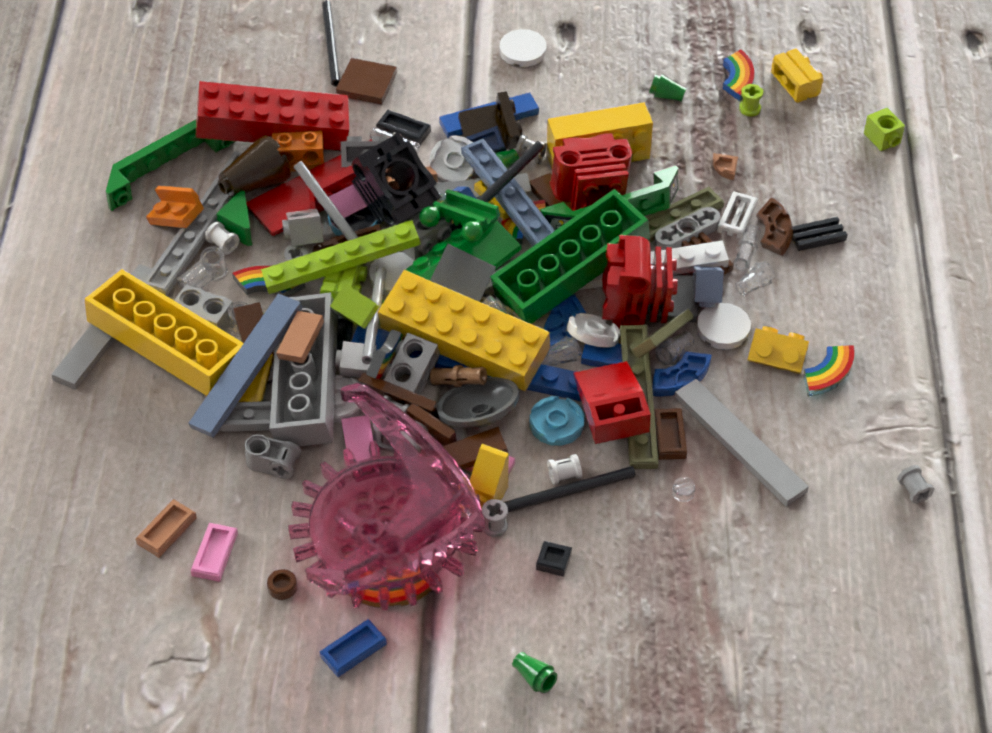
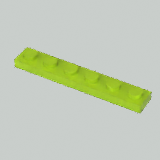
(340, 257)

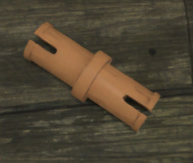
(458, 375)

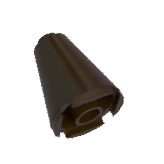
(255, 168)

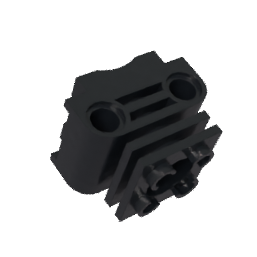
(400, 162)

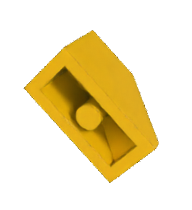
(490, 474)

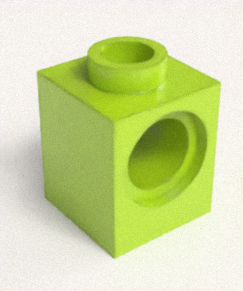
(884, 129)

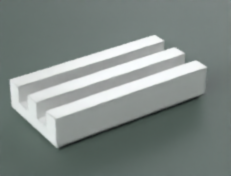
(732, 228)

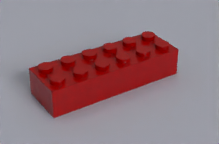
(252, 112)

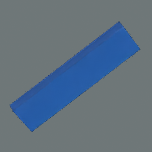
(524, 105)

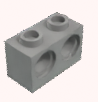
(206, 305)
(417, 368)

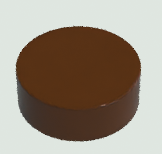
(282, 584)

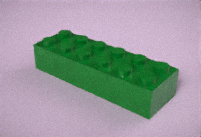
(567, 257)

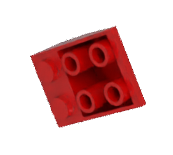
(613, 402)

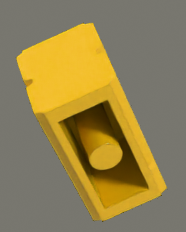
(797, 75)

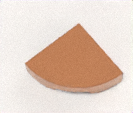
(725, 165)

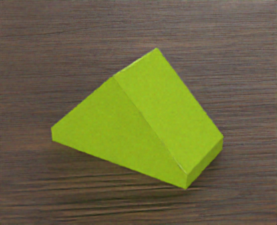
(354, 306)

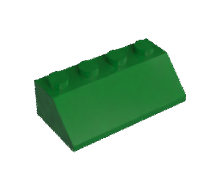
(494, 247)

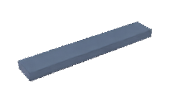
(512, 196)
(245, 366)

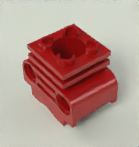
(590, 169)
(634, 282)

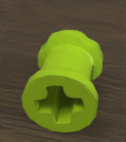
(751, 96)

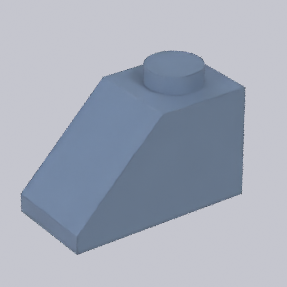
(707, 285)

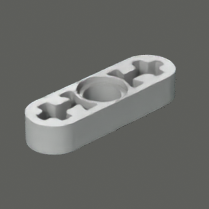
(694, 221)

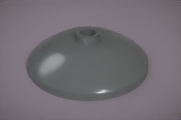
(478, 405)

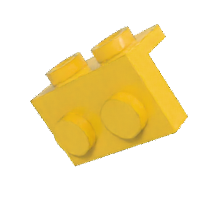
(778, 349)

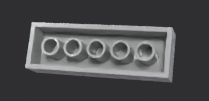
(306, 392)

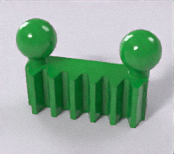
(472, 213)

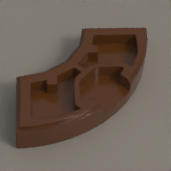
(777, 227)

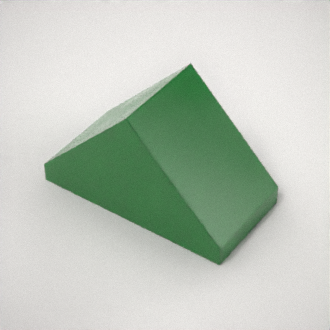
(235, 218)

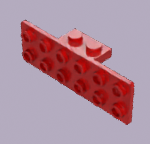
(296, 196)

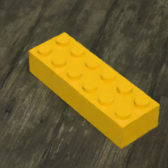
(465, 329)
(161, 330)

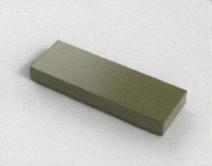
(662, 333)

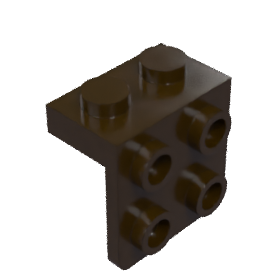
(487, 117)

